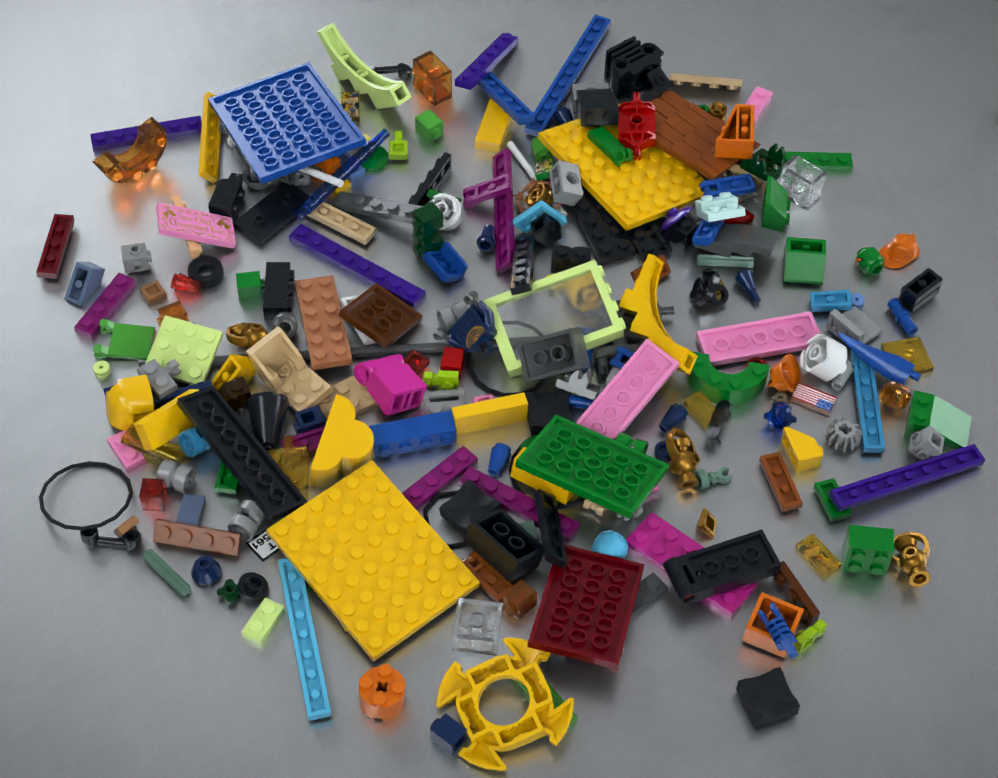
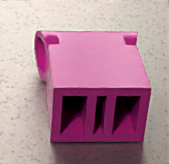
(391, 383)

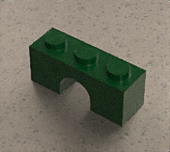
(425, 223)

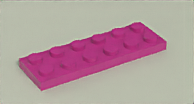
(660, 541)

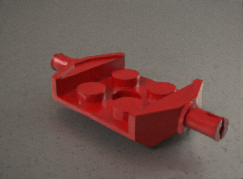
(637, 135)

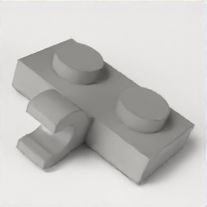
(159, 378)

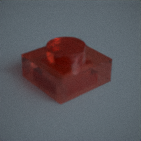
(417, 361)

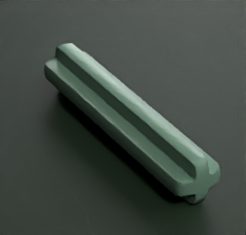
(722, 261)
(167, 572)

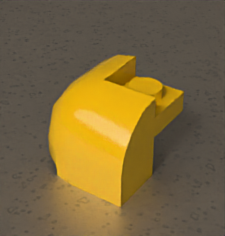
(129, 401)

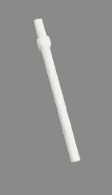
(530, 171)

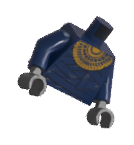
(473, 329)

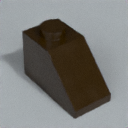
(235, 393)

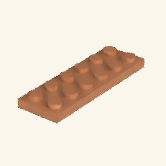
(321, 322)

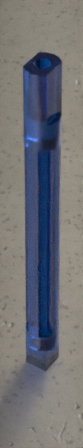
(342, 173)

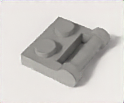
(436, 407)

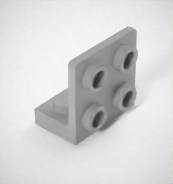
(853, 324)

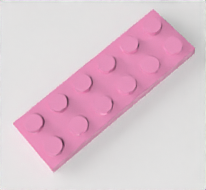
(757, 338)
(629, 391)

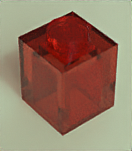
(153, 494)

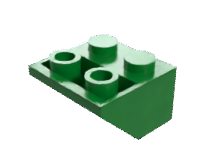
(804, 260)

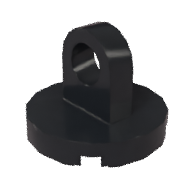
(704, 289)

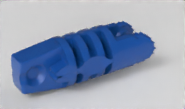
(779, 631)

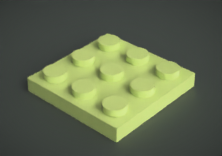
(189, 344)

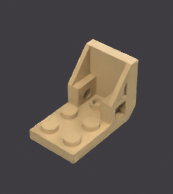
(285, 371)

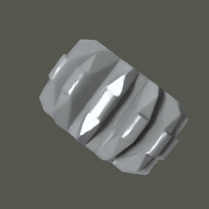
(843, 435)

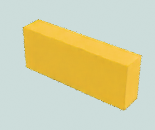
(492, 128)
(490, 413)
(163, 424)

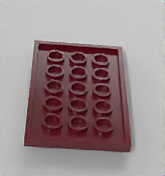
(587, 607)

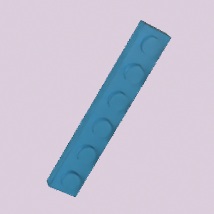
(867, 406)

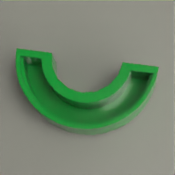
(719, 386)

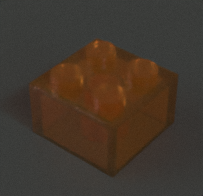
(432, 78)

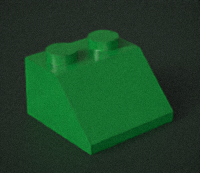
(775, 206)

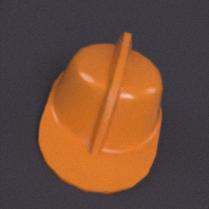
(900, 251)
(785, 374)

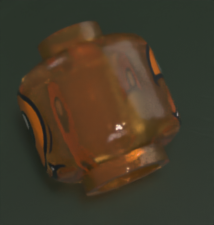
(895, 395)

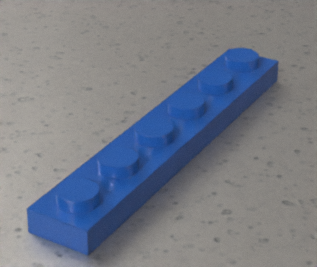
(506, 99)

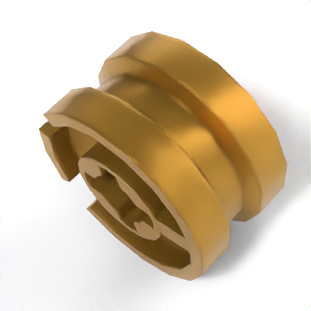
(538, 193)

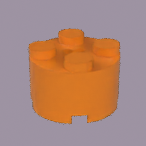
(381, 692)

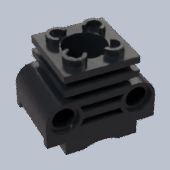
(628, 64)

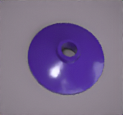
(674, 215)

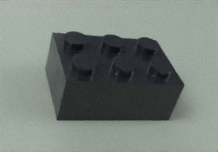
(504, 544)

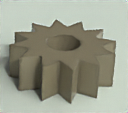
(776, 398)

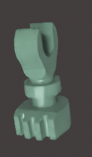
(711, 478)

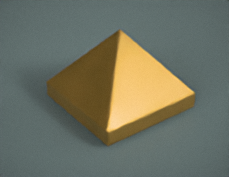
(707, 523)

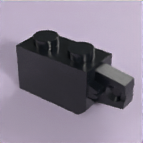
(227, 196)

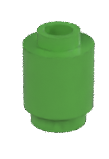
(540, 151)

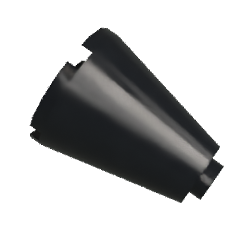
(267, 417)

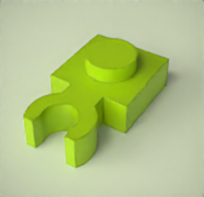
(444, 379)
(807, 637)

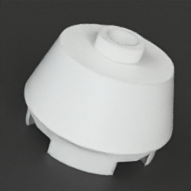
(450, 208)

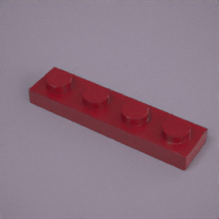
(55, 246)

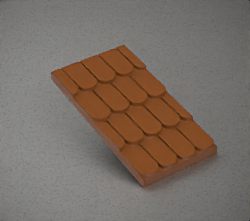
(690, 134)

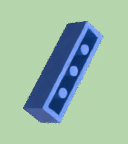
(413, 434)

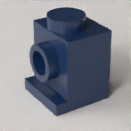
(308, 419)

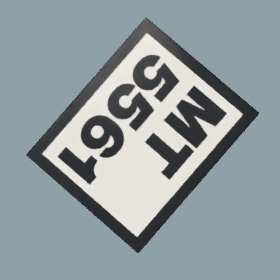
(263, 545)

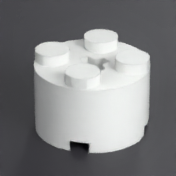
(824, 357)

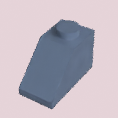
(84, 282)

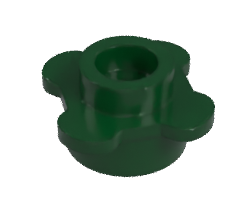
(229, 597)

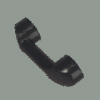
(404, 71)
(130, 539)

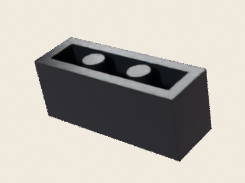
(278, 289)

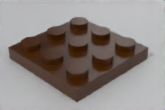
(380, 315)

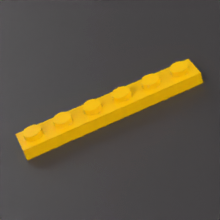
(209, 142)

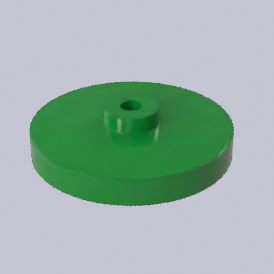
(377, 160)

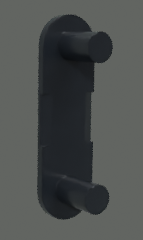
(716, 423)

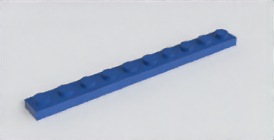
(568, 75)

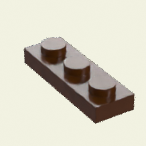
(796, 594)

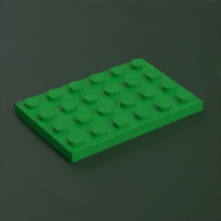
(592, 466)

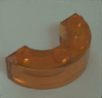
(138, 158)

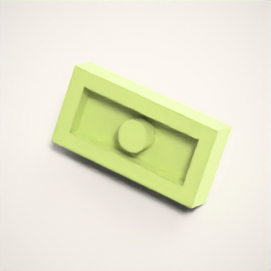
(263, 621)

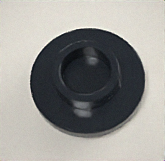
(253, 586)

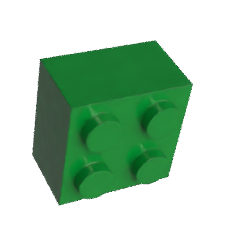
(867, 549)

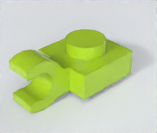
(398, 149)

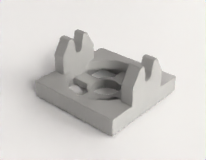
(579, 384)

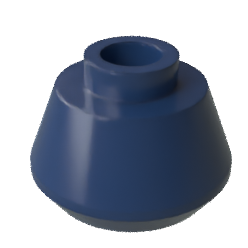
(206, 570)

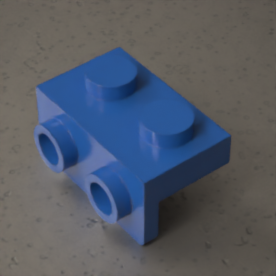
(446, 263)

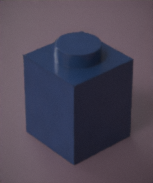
(448, 734)

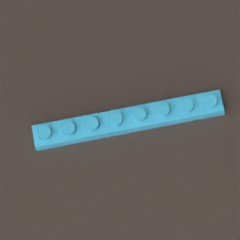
(304, 642)

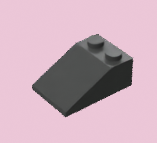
(553, 354)

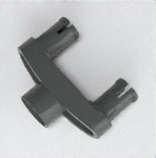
(603, 355)

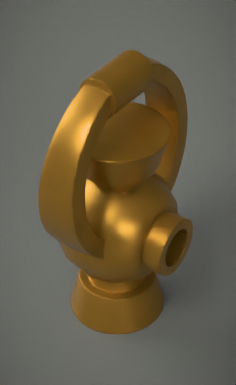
(245, 334)
(683, 457)
(912, 559)

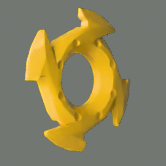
(488, 738)

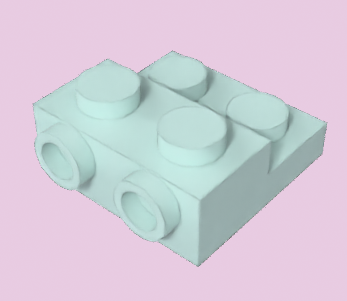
(719, 208)

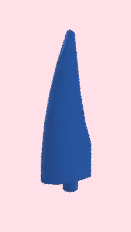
(887, 364)

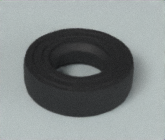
(202, 262)

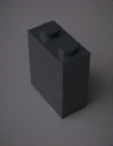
(597, 107)

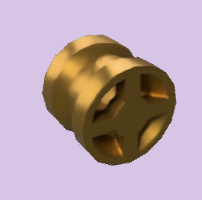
(718, 110)

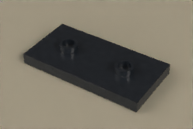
(271, 213)

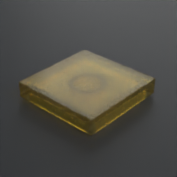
(912, 351)

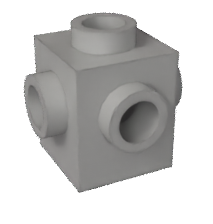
(135, 257)
(926, 443)

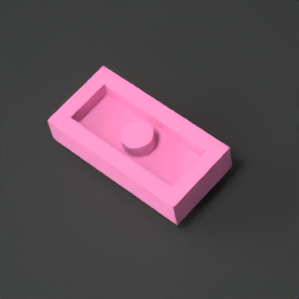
(128, 456)

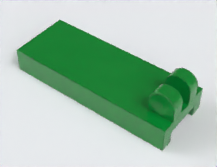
(610, 145)

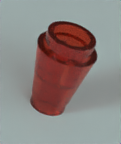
(185, 284)

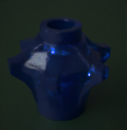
(780, 416)

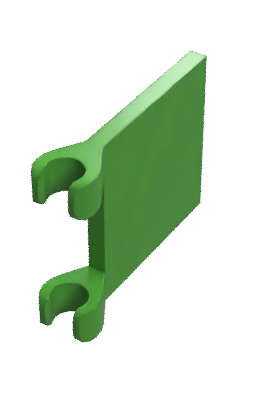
(126, 341)

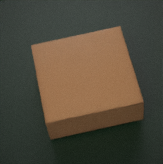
(153, 292)
(124, 527)

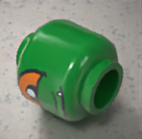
(869, 261)

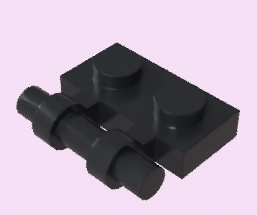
(644, 244)

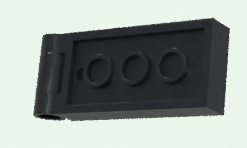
(722, 567)

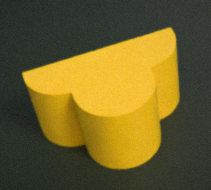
(343, 445)

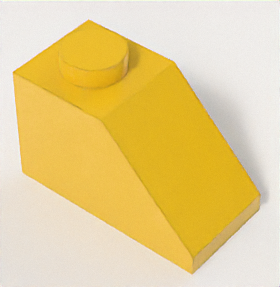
(234, 367)
(801, 449)

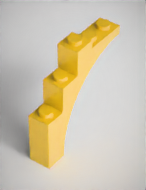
(647, 323)

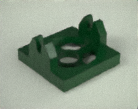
(759, 168)

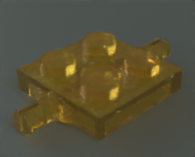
(293, 462)

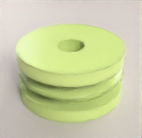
(101, 369)

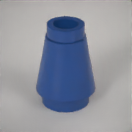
(499, 457)

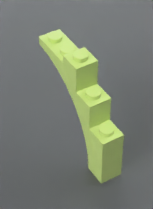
(347, 65)

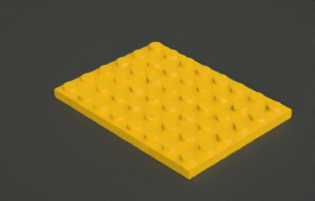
(636, 189)
(372, 559)

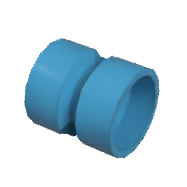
(192, 442)

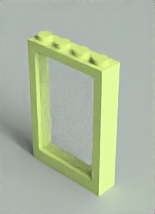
(556, 303)

